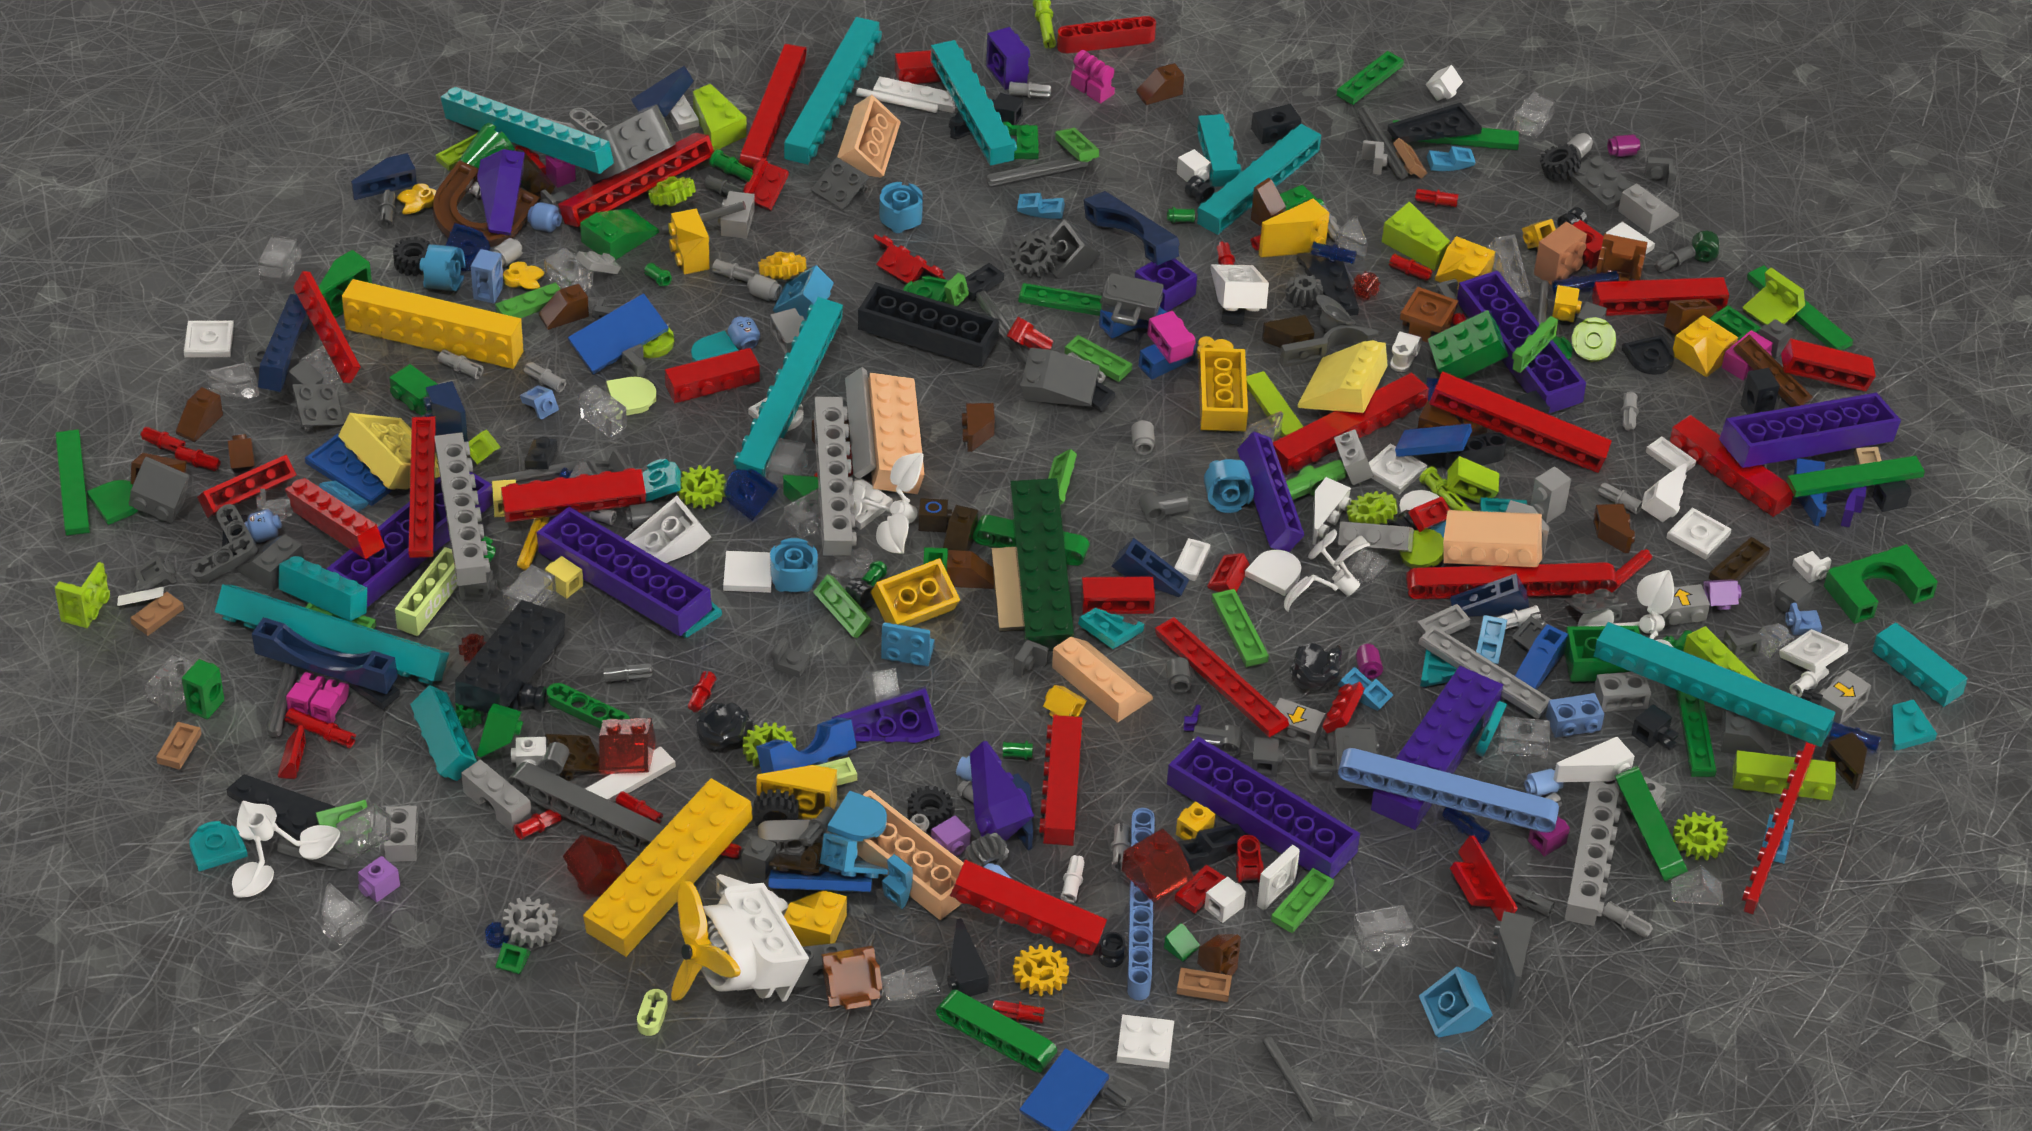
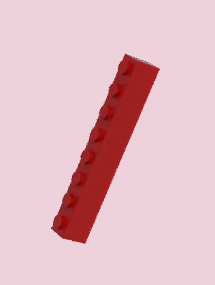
(636, 179)
(1520, 422)
(1317, 438)

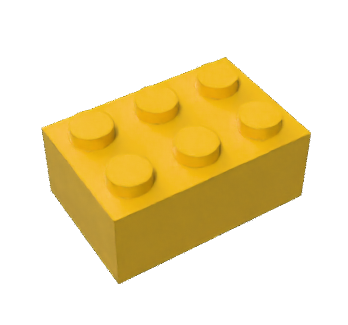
(916, 595)

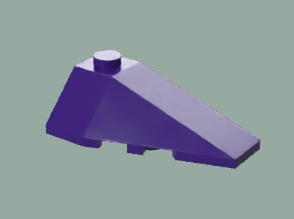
(499, 187)
(895, 719)
(996, 799)

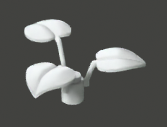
(893, 532)
(1342, 578)
(1652, 591)
(258, 823)

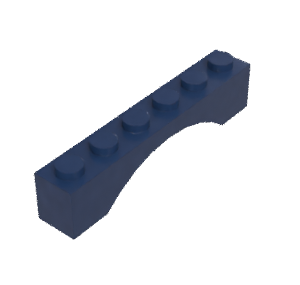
(1109, 211)
(282, 343)
(282, 644)

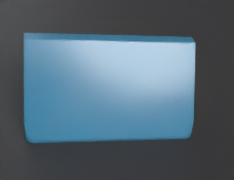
(344, 495)

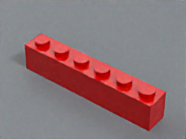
(1654, 295)
(1753, 482)
(581, 493)
(335, 518)
(1062, 780)
(1028, 908)

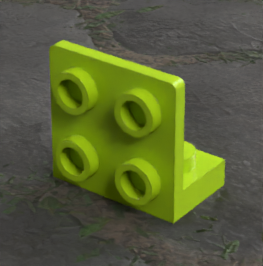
(1777, 300)
(82, 604)

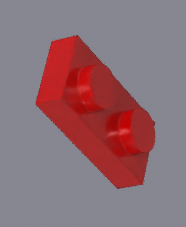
(1429, 513)
(1193, 893)

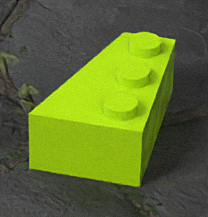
(718, 117)
(1415, 237)

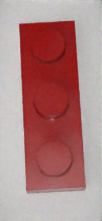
(1343, 706)

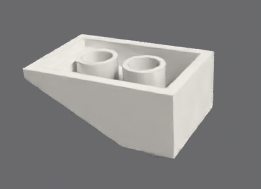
(1240, 287)
(670, 532)

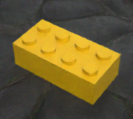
(1222, 389)

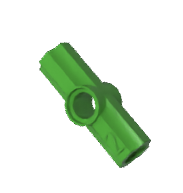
(1310, 478)

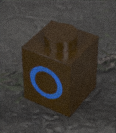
(934, 515)

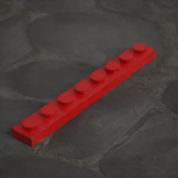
(422, 487)
(1222, 677)
(1774, 835)

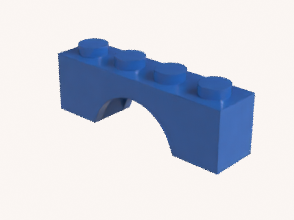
(831, 739)

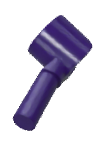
(1191, 721)

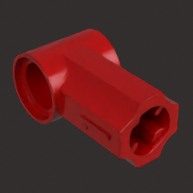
(1025, 334)

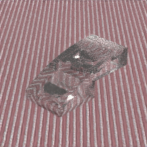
(909, 986)

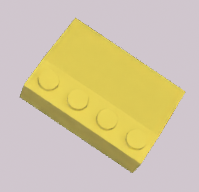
(1346, 378)
(383, 446)

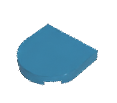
(858, 818)

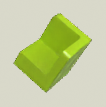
(482, 446)

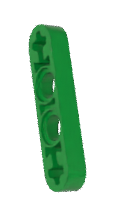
(585, 712)

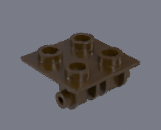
(581, 756)
(808, 863)

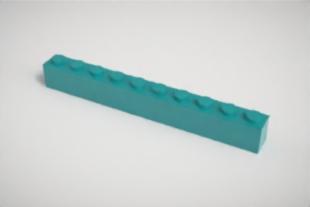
(832, 91)
(528, 130)
(790, 385)
(332, 632)
(1714, 684)

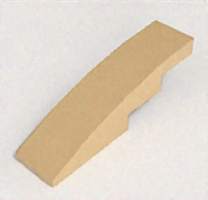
(1007, 589)

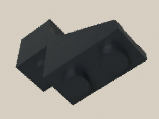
(1008, 106)

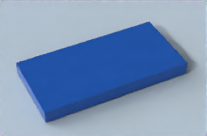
(616, 332)
(341, 464)
(821, 881)

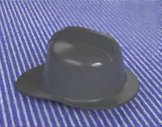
(1332, 313)

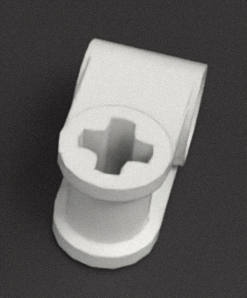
(1404, 351)

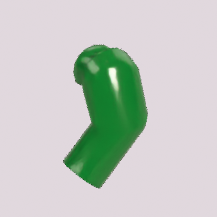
(1680, 643)

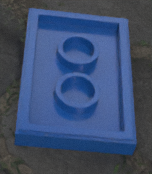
(1433, 440)
(1064, 1093)

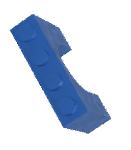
(1150, 359)

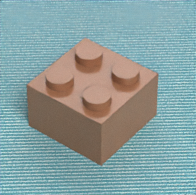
(1560, 253)

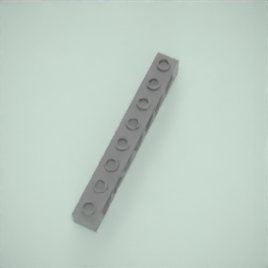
(833, 476)
(460, 509)
(1593, 852)

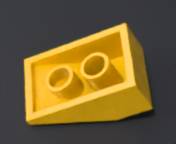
(1294, 230)
(811, 785)

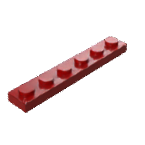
(326, 327)

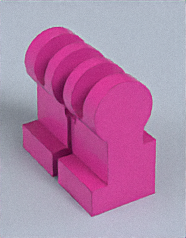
(1092, 77)
(318, 697)

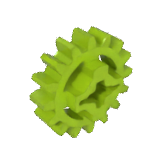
(672, 191)
(702, 487)
(1372, 508)
(764, 735)
(1700, 836)

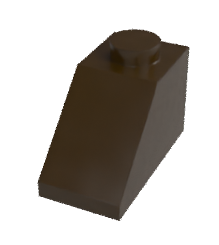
(1287, 331)
(961, 528)
(1849, 758)

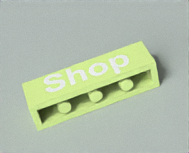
(427, 594)

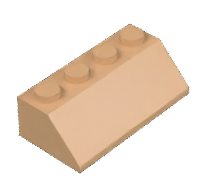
(869, 137)
(1493, 538)
(1099, 678)

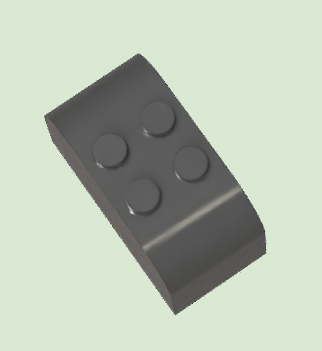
(634, 140)

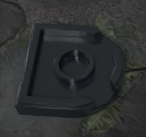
(1650, 355)

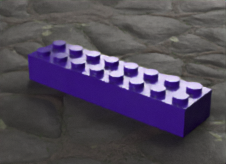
(1550, 370)
(1809, 430)
(393, 563)
(626, 571)
(1442, 738)
(1262, 807)

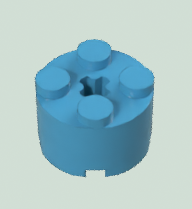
(900, 206)
(443, 267)
(1228, 485)
(794, 565)

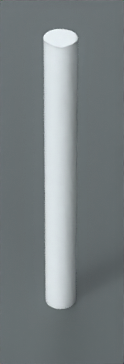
(898, 100)

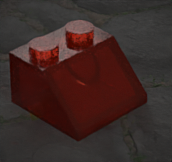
(626, 745)
(594, 864)
(1156, 865)

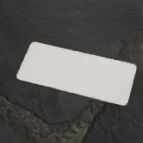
(140, 596)

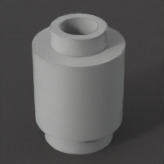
(1582, 143)
(510, 250)
(764, 287)
(1143, 437)

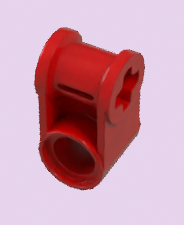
(1248, 859)

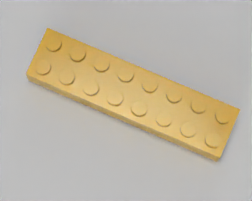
(432, 323)
(676, 855)

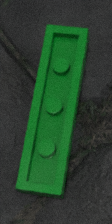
(1370, 77)

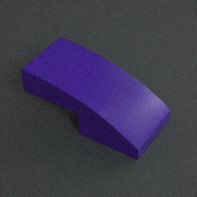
(1854, 504)

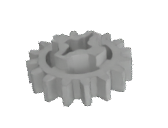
(529, 922)

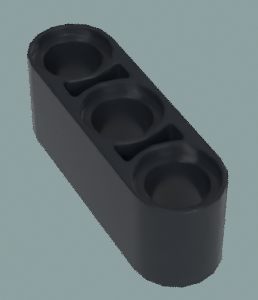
(1480, 449)

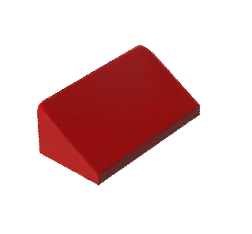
(1229, 573)
(292, 754)

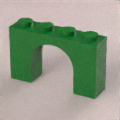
(1896, 565)

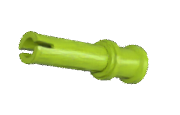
(1044, 17)
(1439, 486)

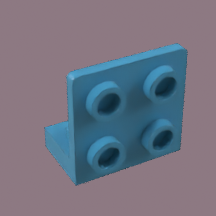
(906, 644)
(840, 856)

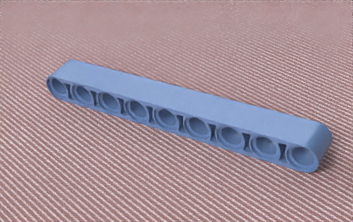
(1448, 790)
(1140, 918)

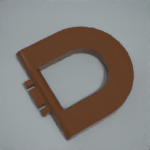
(454, 189)

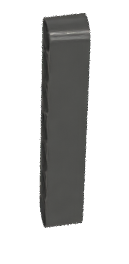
(584, 807)

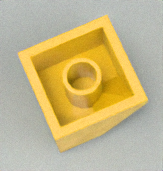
(689, 241)
(1465, 261)
(1703, 345)
(817, 917)

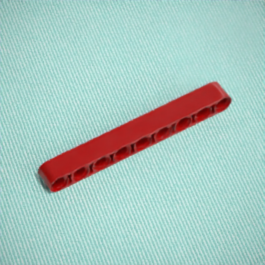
(773, 105)
(1538, 581)

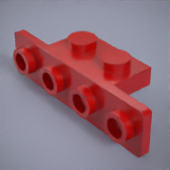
(901, 264)
(1480, 880)

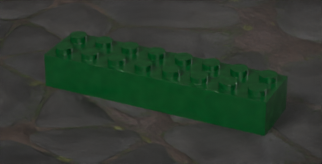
(1041, 561)

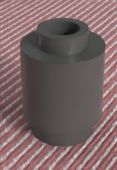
(640, 513)
(1178, 674)

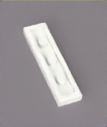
(615, 783)

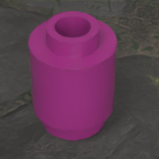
(1623, 145)
(1369, 661)

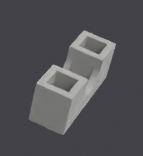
(1378, 536)
(485, 784)

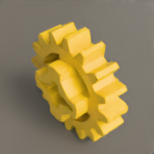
(782, 265)
(1040, 970)

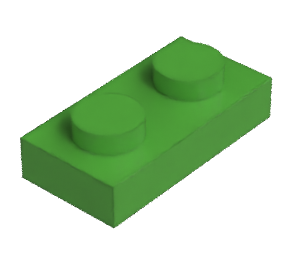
(334, 815)

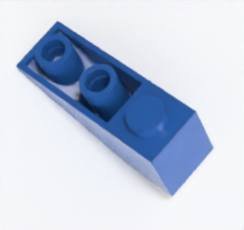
(1812, 503)
(1542, 656)

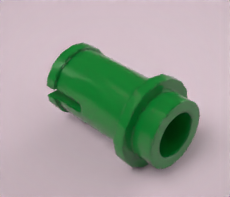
(1180, 215)
(661, 276)
(876, 571)
(1019, 750)

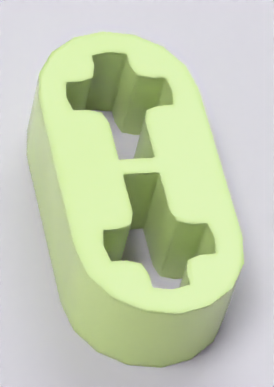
(646, 1011)

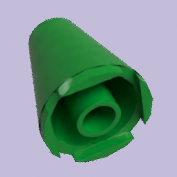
(485, 144)

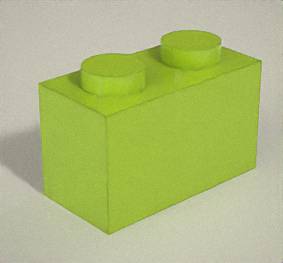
(1472, 480)

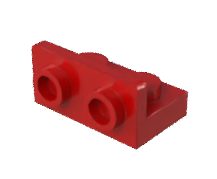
(766, 183)

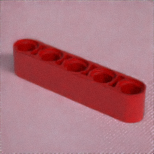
(1106, 34)

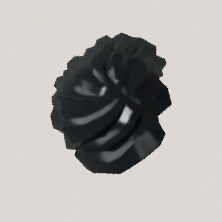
(1314, 666)
(722, 725)

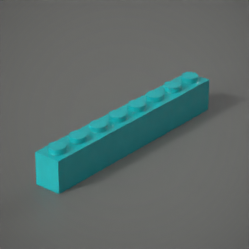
(973, 102)
(1275, 163)

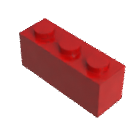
(915, 67)
(1118, 594)

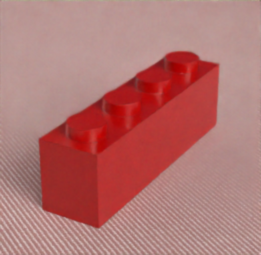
(1828, 365)
(712, 375)
(247, 485)

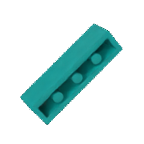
(1218, 148)
(323, 588)
(1919, 664)
(443, 733)

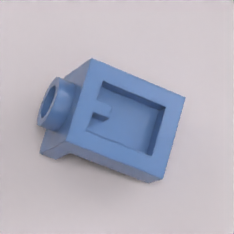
(542, 400)
(1802, 621)

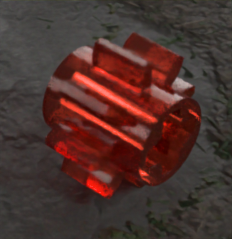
(1366, 285)
(470, 646)

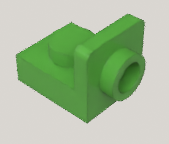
(956, 290)

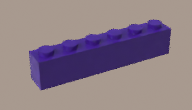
(1271, 492)

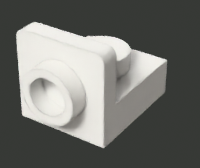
(1811, 566)

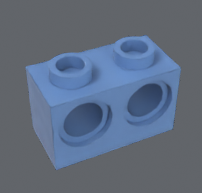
(487, 276)
(1575, 715)

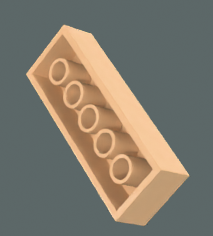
(894, 426)
(932, 864)

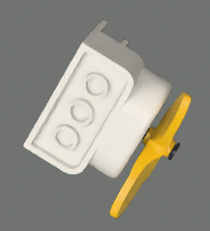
(737, 943)

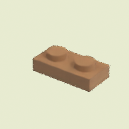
(1407, 155)
(157, 613)
(178, 745)
(1204, 984)

